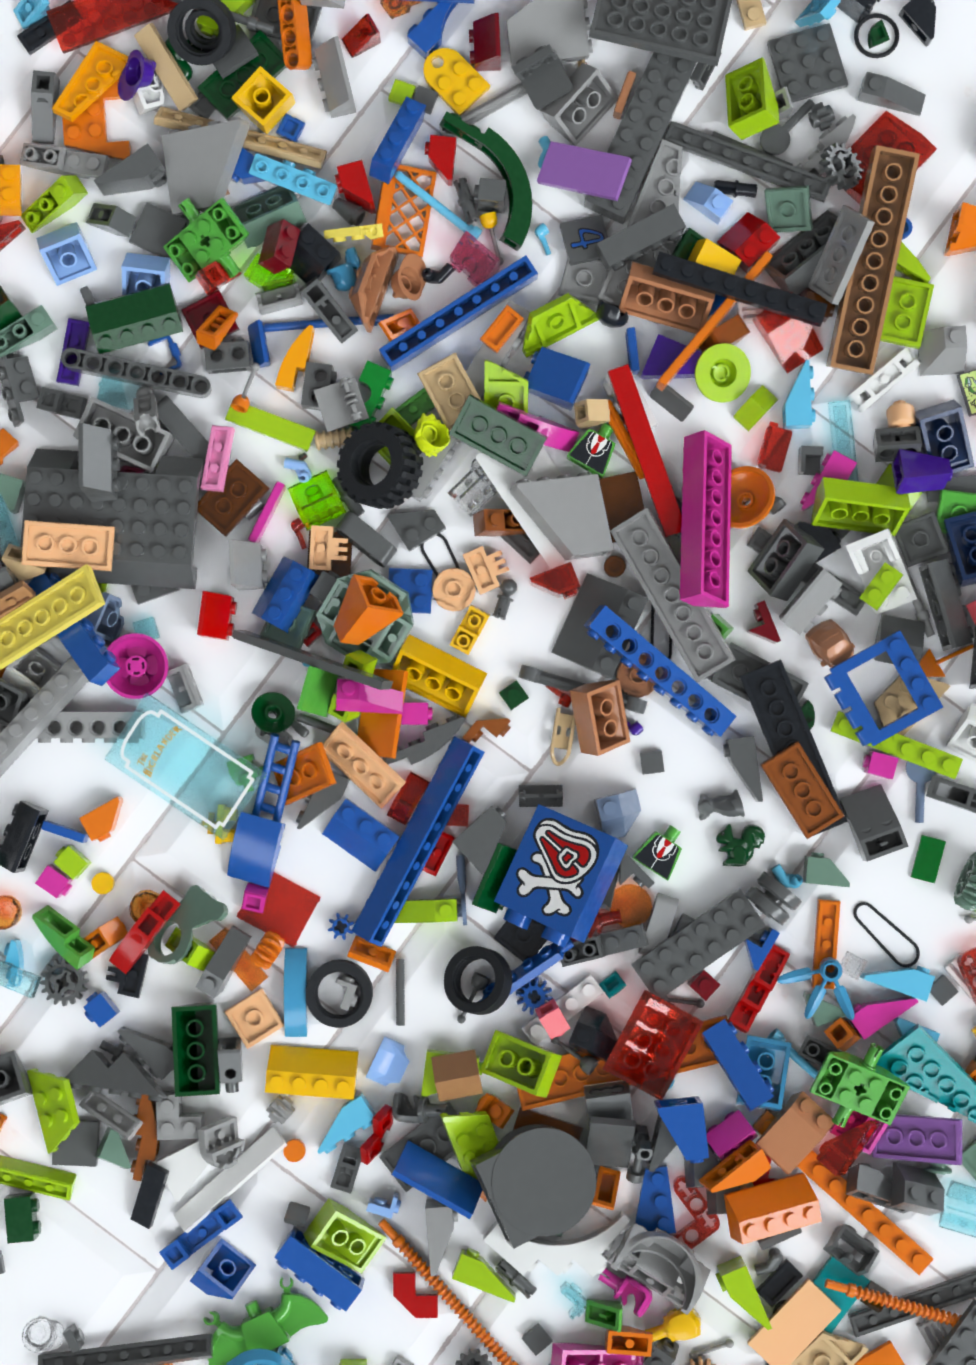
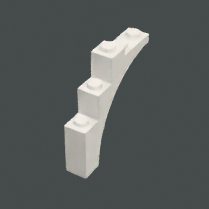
(557, 1255)

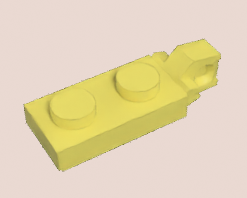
(358, 232)

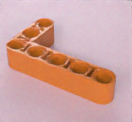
(295, 34)

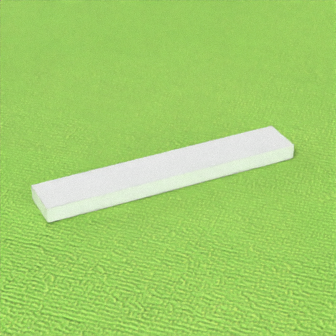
(230, 1180)

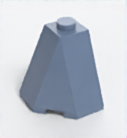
(107, 619)
(618, 812)

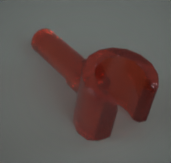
(297, 525)
(565, 699)

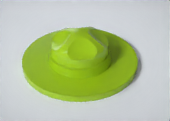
(722, 372)

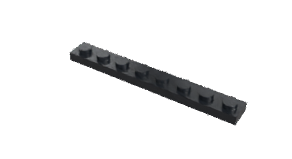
(739, 289)

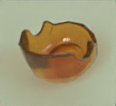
(140, 902)
(9, 911)

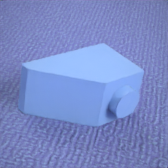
(709, 201)

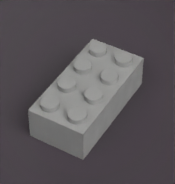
(140, 451)

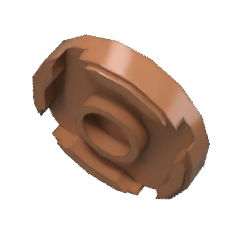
(631, 683)

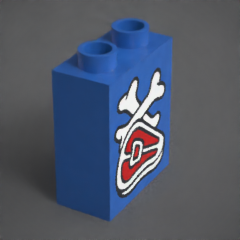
(559, 876)

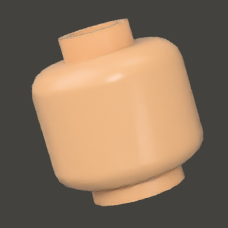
(901, 415)

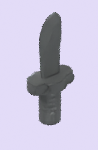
(115, 1051)

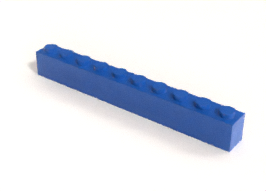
(417, 841)

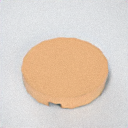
(454, 589)

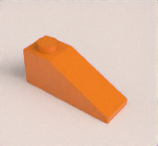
(738, 1168)

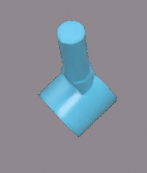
(540, 232)

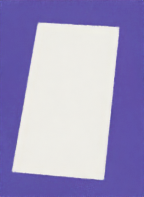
(505, 478)

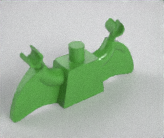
(264, 1327)

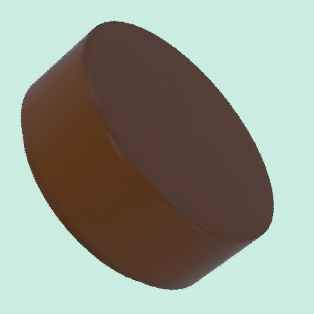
(614, 566)

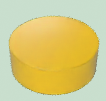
(103, 883)

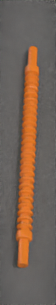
(398, 1241)
(852, 1291)

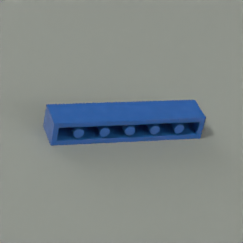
(81, 640)

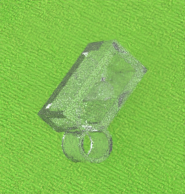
(473, 490)

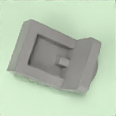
(350, 997)

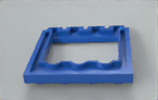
(909, 671)

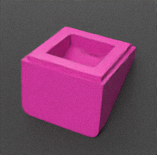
(254, 897)

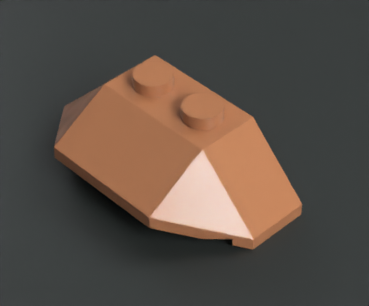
(372, 284)

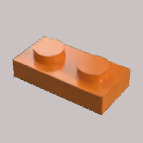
(371, 954)

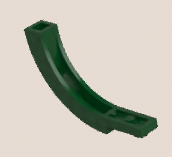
(510, 169)

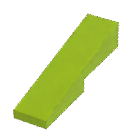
(273, 427)

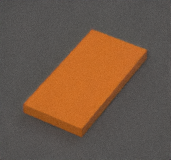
(382, 730)

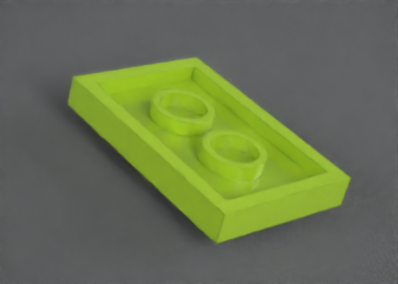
(907, 312)

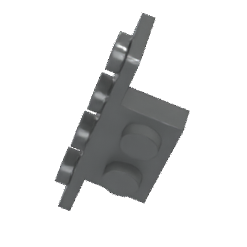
(17, 386)

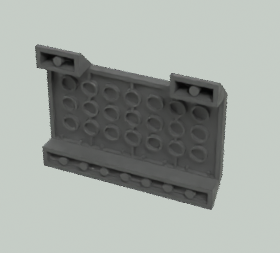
(150, 518)

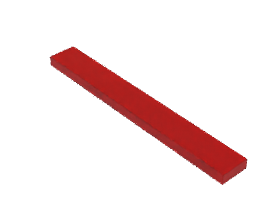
(646, 449)

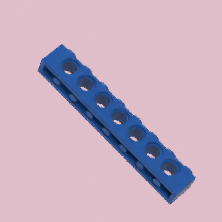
(720, 716)

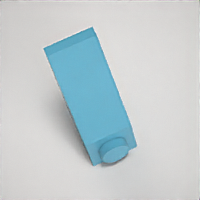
(904, 980)

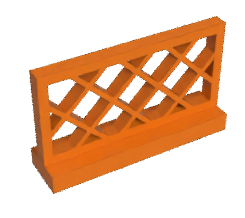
(384, 211)

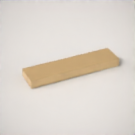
(166, 67)

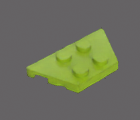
(556, 322)
(504, 386)
(54, 1107)
(470, 1136)

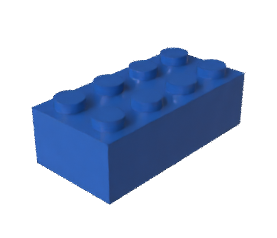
(320, 1271)

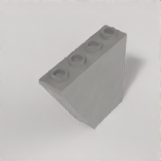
(553, 23)
(202, 161)
(568, 513)

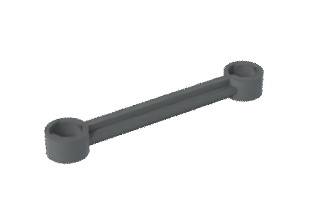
(538, 676)

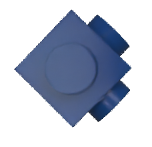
(100, 1008)

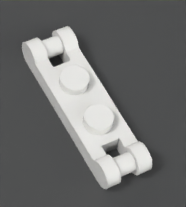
(883, 380)

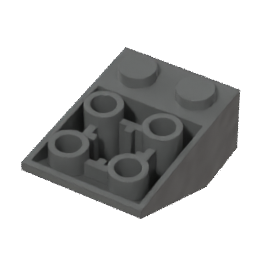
(873, 823)

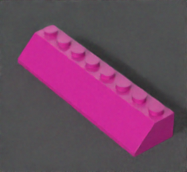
(705, 521)

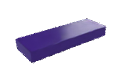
(75, 337)

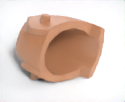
(829, 643)

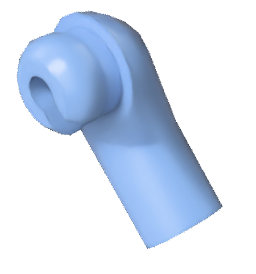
(300, 467)

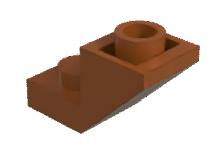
(728, 332)
(494, 726)

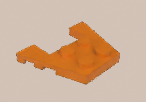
(89, 129)

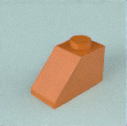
(102, 820)
(107, 935)
(628, 1342)

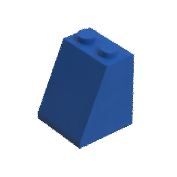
(556, 377)
(686, 1125)

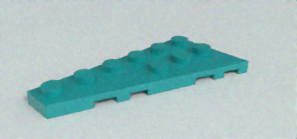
(931, 1071)

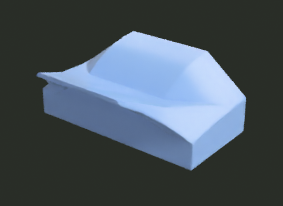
(388, 1063)

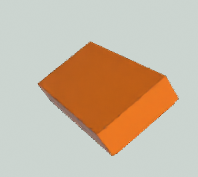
(501, 329)

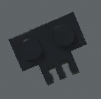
(132, 982)

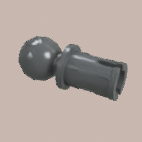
(508, 588)

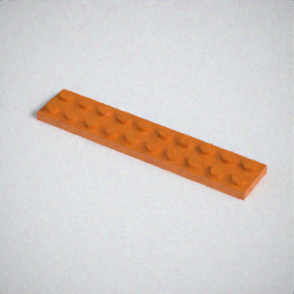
(570, 1079)

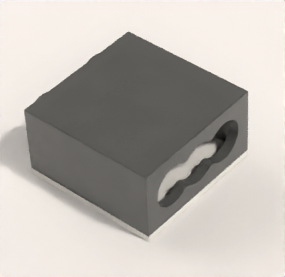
(609, 1100)

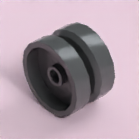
(771, 900)

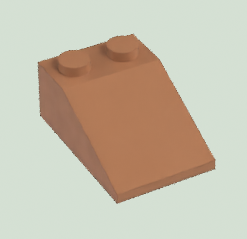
(795, 1132)

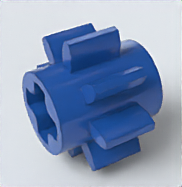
(338, 931)

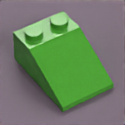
(318, 691)

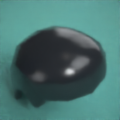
(610, 315)

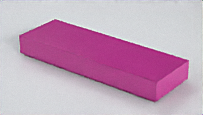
(267, 513)

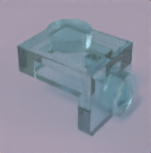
(574, 1294)

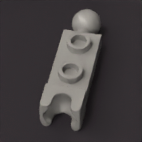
(146, 411)

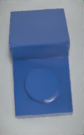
(758, 953)

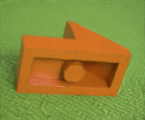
(399, 324)

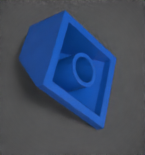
(223, 1271)

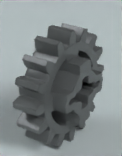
(841, 166)
(68, 972)

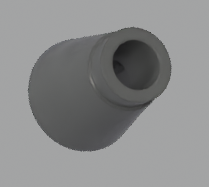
(349, 211)

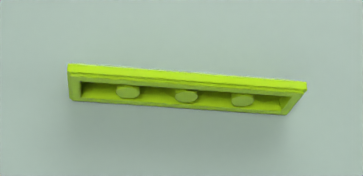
(36, 1178)

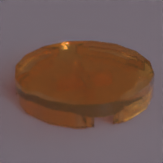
(633, 904)

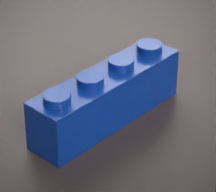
(397, 140)
(737, 1065)

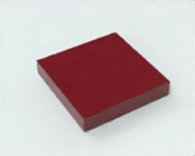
(199, 311)

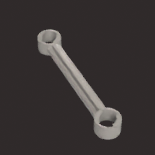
(490, 106)

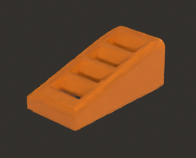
(213, 339)

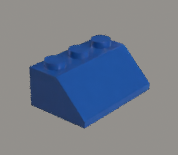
(285, 594)
(361, 834)

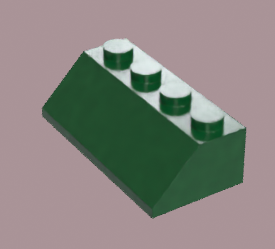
(134, 318)
(195, 1049)

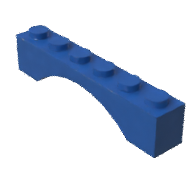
(428, 33)

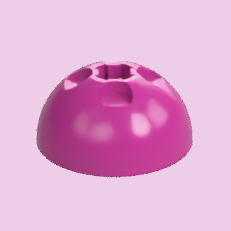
(140, 649)

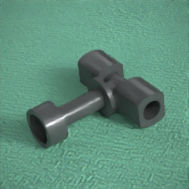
(642, 1151)

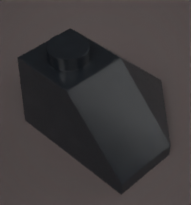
(593, 1034)

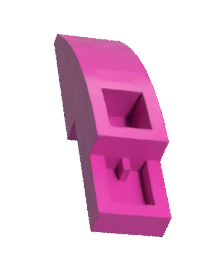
(558, 435)

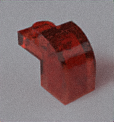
(213, 277)

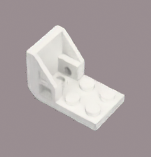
(868, 558)

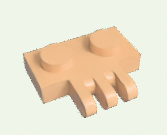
(325, 548)
(484, 569)

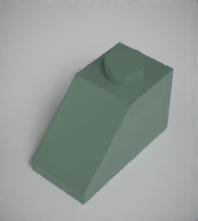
(822, 871)

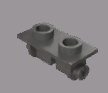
(541, 794)

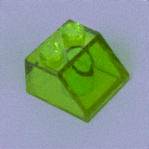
(316, 500)

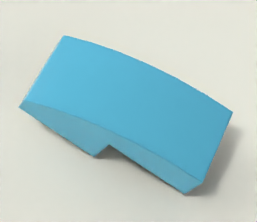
(14, 953)

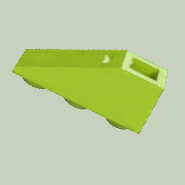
(54, 202)

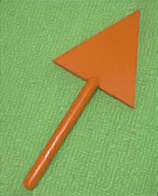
(931, 666)

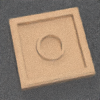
(254, 1018)

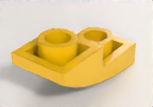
(469, 629)

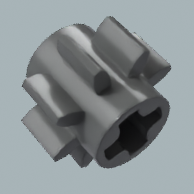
(821, 116)

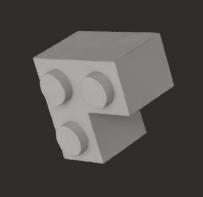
(173, 1123)

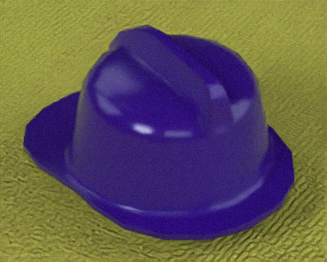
(136, 74)

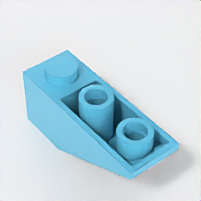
(797, 409)
(352, 1116)

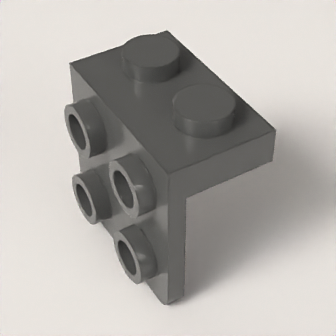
(543, 76)

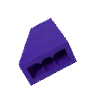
(663, 355)
(920, 472)

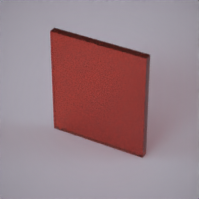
(285, 910)

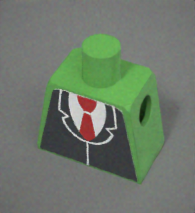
(593, 450)
(660, 852)

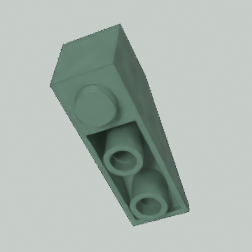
(26, 331)

